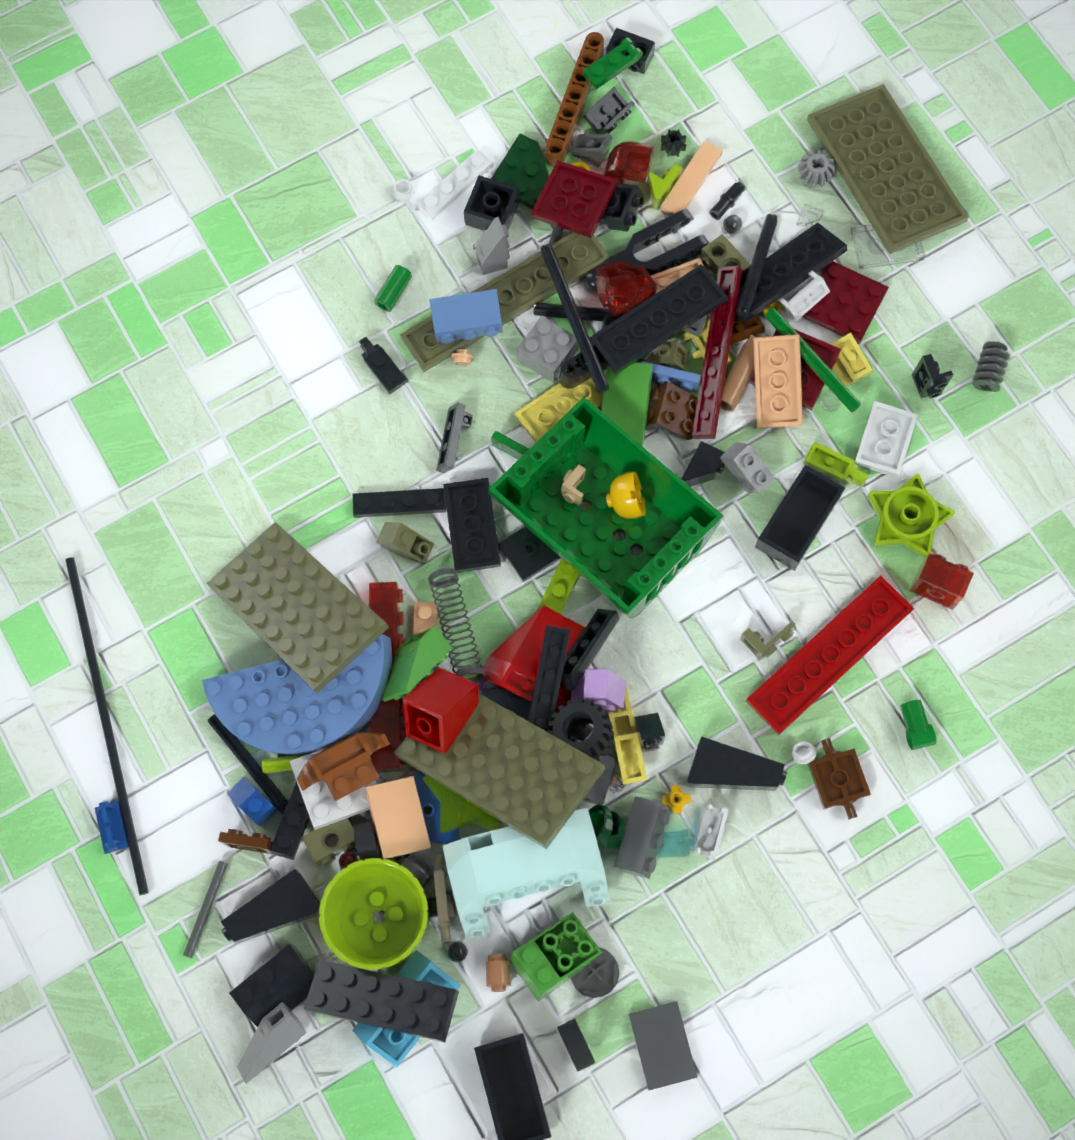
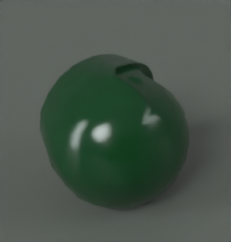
(607, 826)

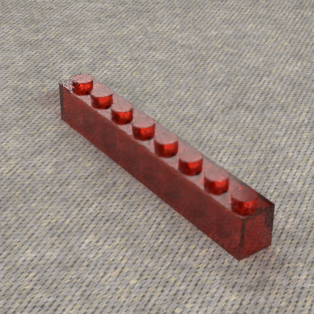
(385, 602)

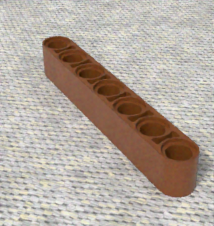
(570, 106)

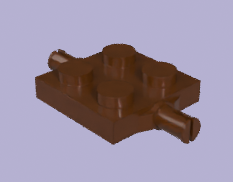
(839, 778)

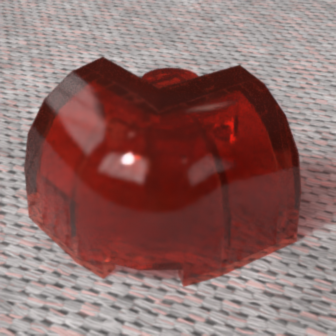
(629, 161)
(623, 286)

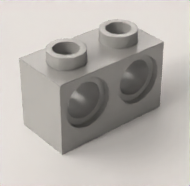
(747, 467)

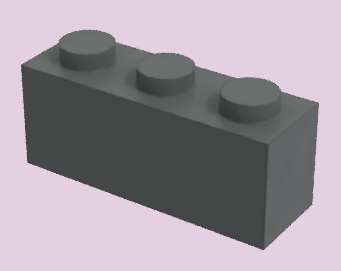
(642, 837)

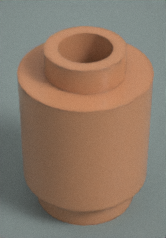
(498, 972)

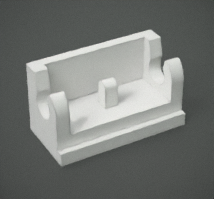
(805, 297)
(709, 831)

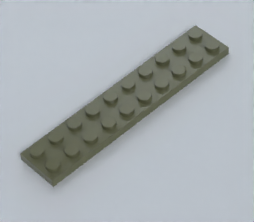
(517, 293)

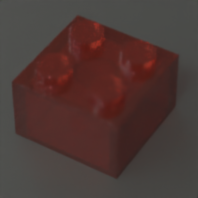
(941, 581)

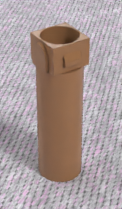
(738, 376)

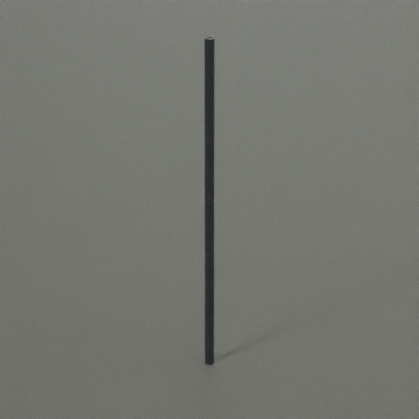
(107, 728)

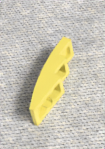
(627, 744)

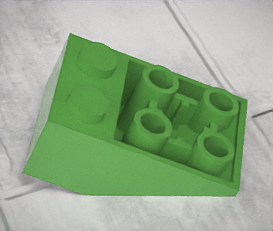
(415, 662)
(554, 956)

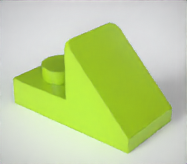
(661, 187)

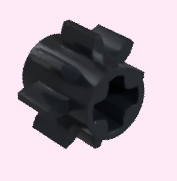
(673, 142)

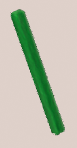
(815, 362)

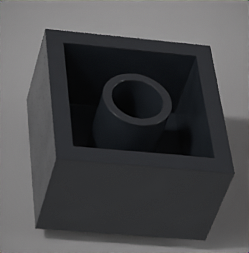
(491, 200)

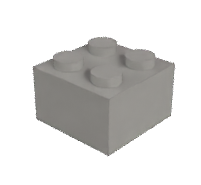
(547, 349)

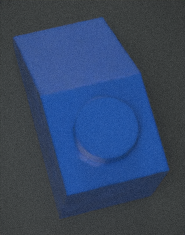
(252, 802)

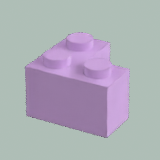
(602, 688)

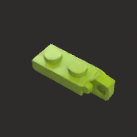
(834, 465)

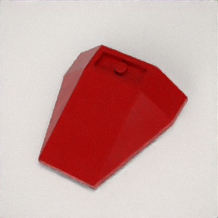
(517, 658)

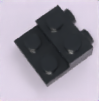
(623, 207)

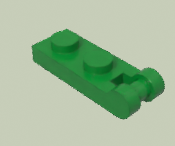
(612, 63)

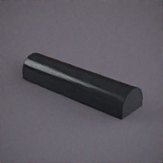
(587, 647)

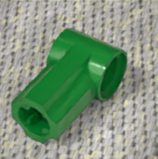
(918, 731)

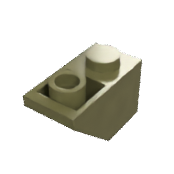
(404, 542)

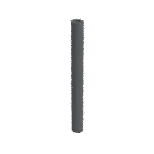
(205, 909)

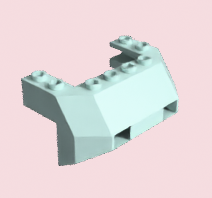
(510, 866)

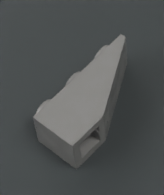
(493, 248)
(272, 1038)

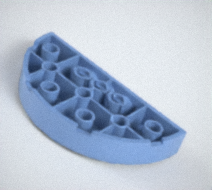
(283, 715)

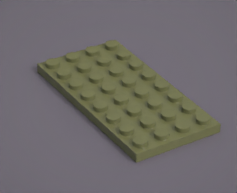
(887, 169)
(297, 607)
(510, 771)

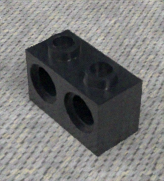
(645, 45)

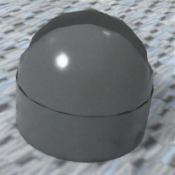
(730, 221)

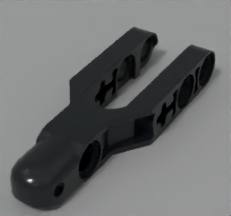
(650, 236)

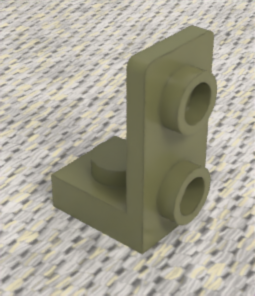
(668, 353)
(755, 644)

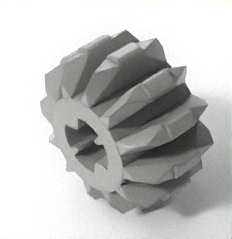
(816, 169)

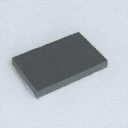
(663, 1045)

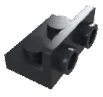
(927, 377)

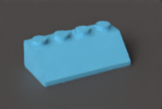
(396, 1045)

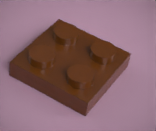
(240, 840)

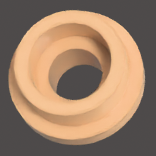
(462, 357)

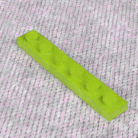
(560, 584)

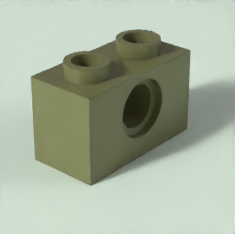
(317, 841)

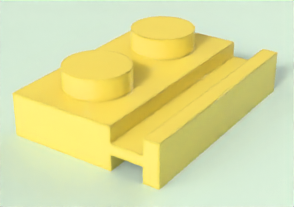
(851, 363)

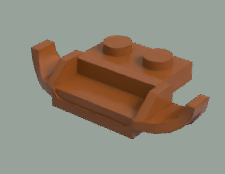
(344, 765)

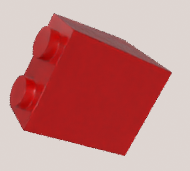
(439, 709)

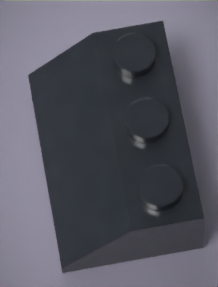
(279, 980)

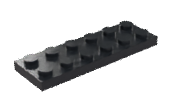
(791, 266)
(658, 319)
(382, 1000)

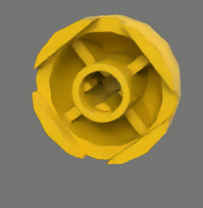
(626, 496)

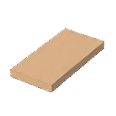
(778, 381)

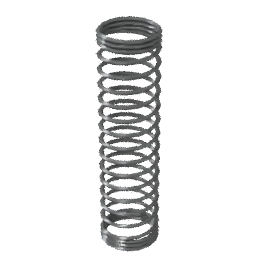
(447, 583)

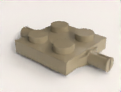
(445, 907)

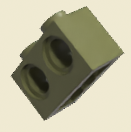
(729, 256)

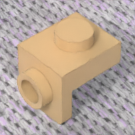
(571, 482)

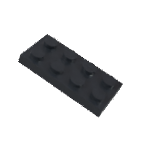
(471, 525)

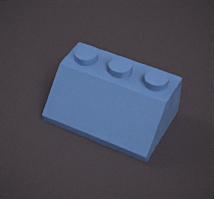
(466, 316)

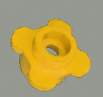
(676, 806)

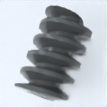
(991, 366)

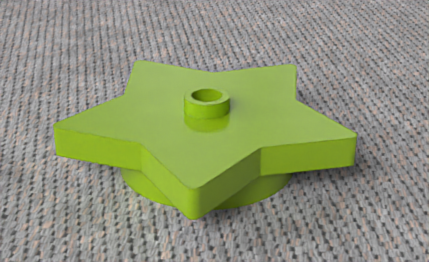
(915, 502)

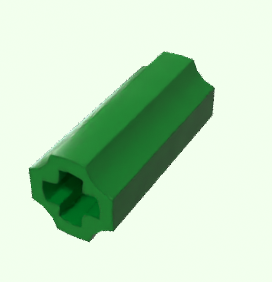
(393, 288)

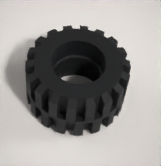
(580, 713)

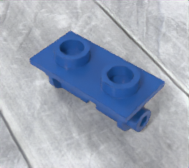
(111, 826)

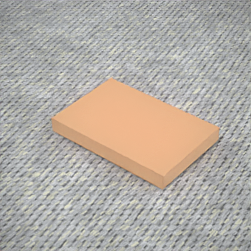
(397, 818)

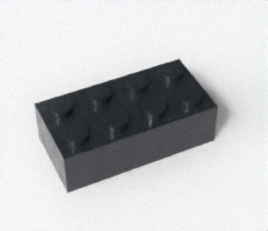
(799, 517)
(512, 1089)

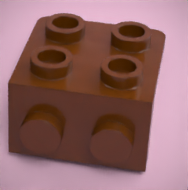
(672, 410)

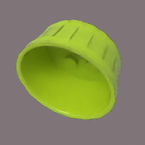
(349, 907)

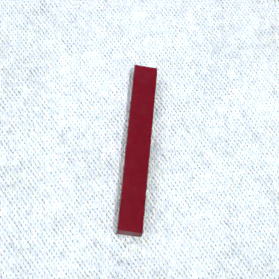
(716, 356)

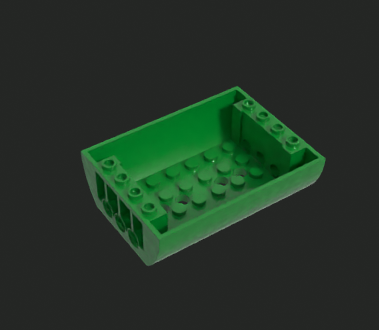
(669, 534)

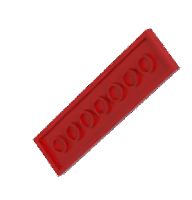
(829, 655)

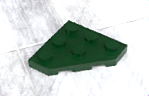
(524, 169)

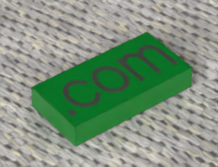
(508, 445)

